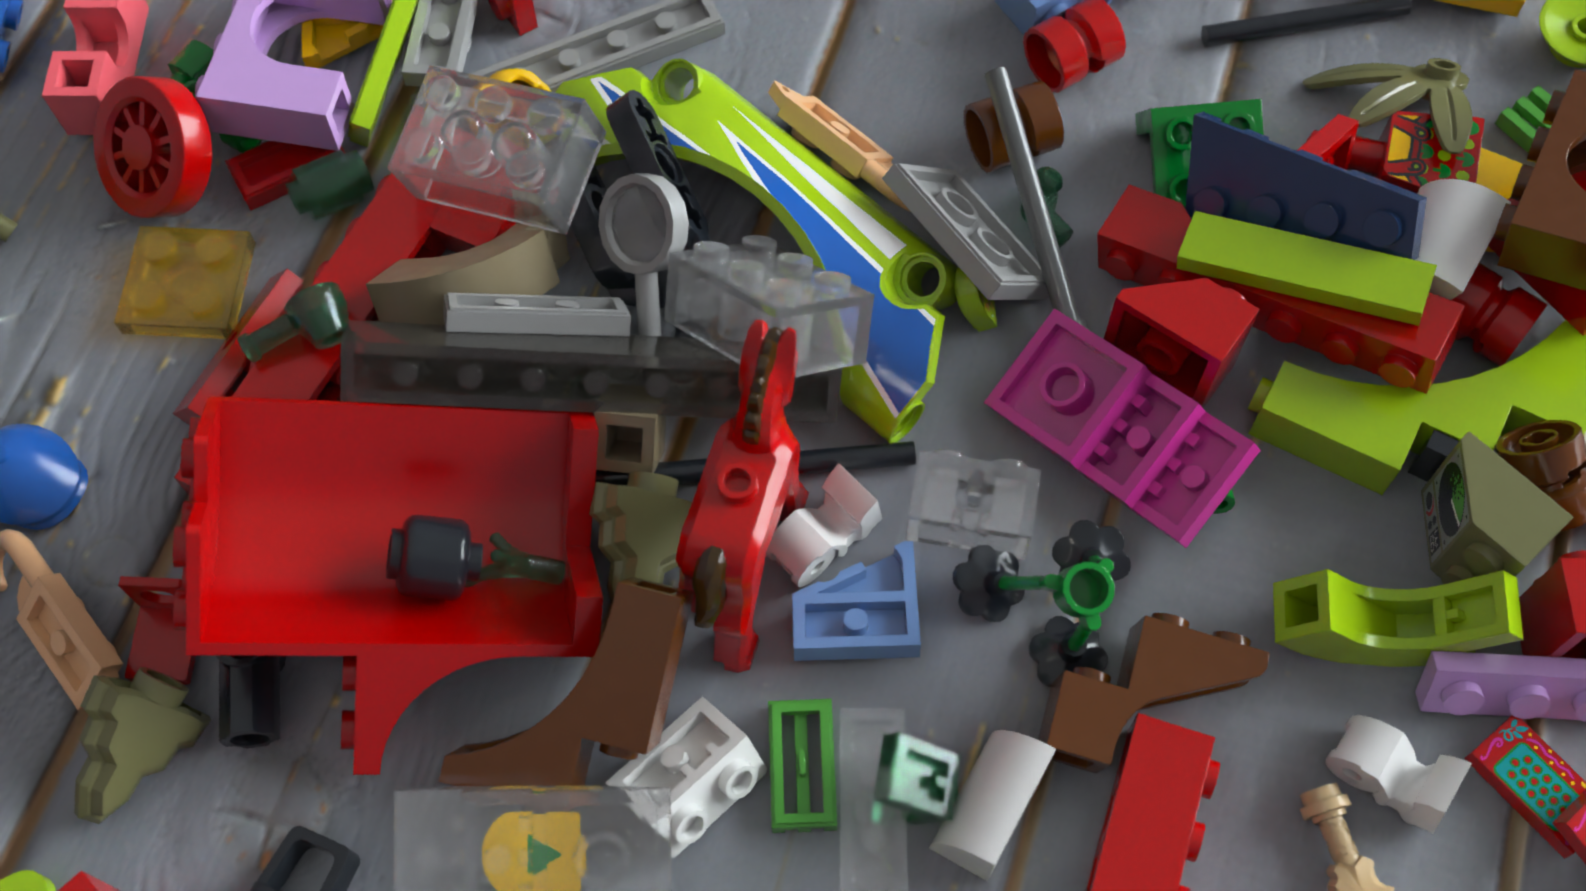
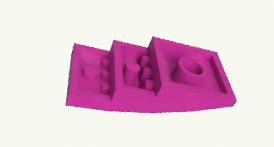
(1122, 427)

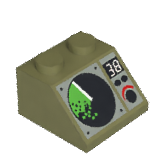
(1485, 515)

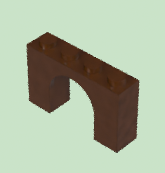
(1549, 224)

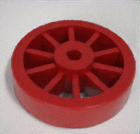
(152, 147)

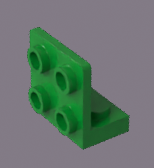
(1172, 135)

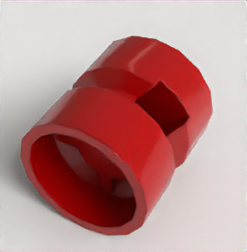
(1069, 48)
(1496, 316)

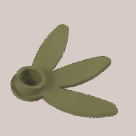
(1436, 82)

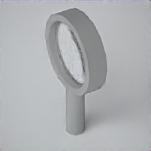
(639, 227)

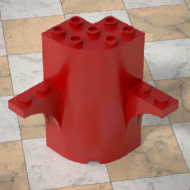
(298, 522)

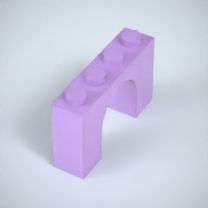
(274, 100)

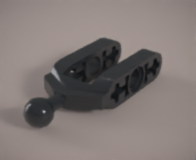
(649, 152)

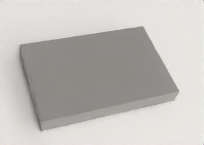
(968, 232)

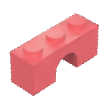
(105, 53)

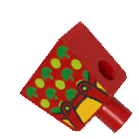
(1411, 153)

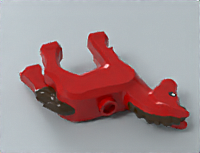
(742, 496)

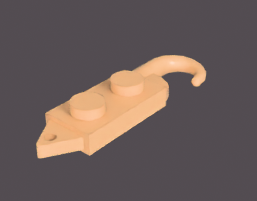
(822, 128)
(57, 620)

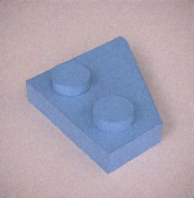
(860, 612)

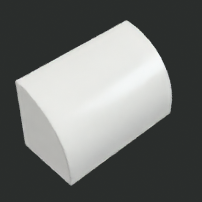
(1457, 231)
(993, 801)

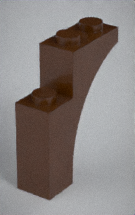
(614, 703)

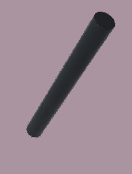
(1302, 20)

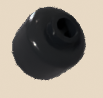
(433, 557)

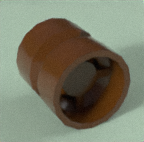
(1040, 121)
(1552, 459)

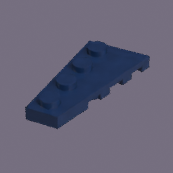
(1294, 191)

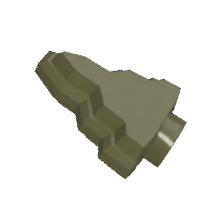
(639, 526)
(130, 735)

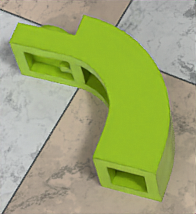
(1394, 627)

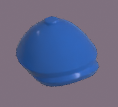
(38, 477)

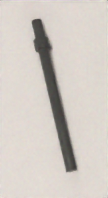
(1031, 194)

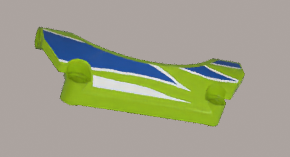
(822, 212)

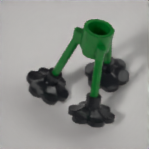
(1083, 588)

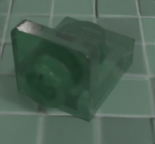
(917, 778)

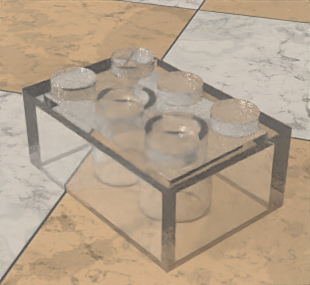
(498, 148)
(726, 287)

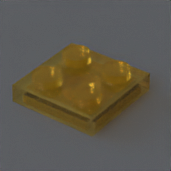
(185, 282)

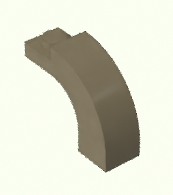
(515, 262)

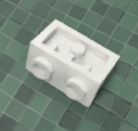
(705, 766)

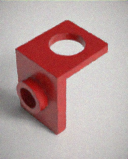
(154, 638)

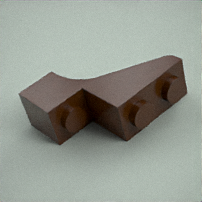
(1159, 667)

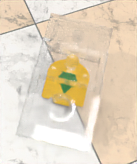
(532, 838)

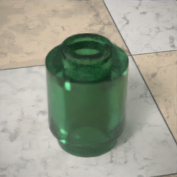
(329, 184)

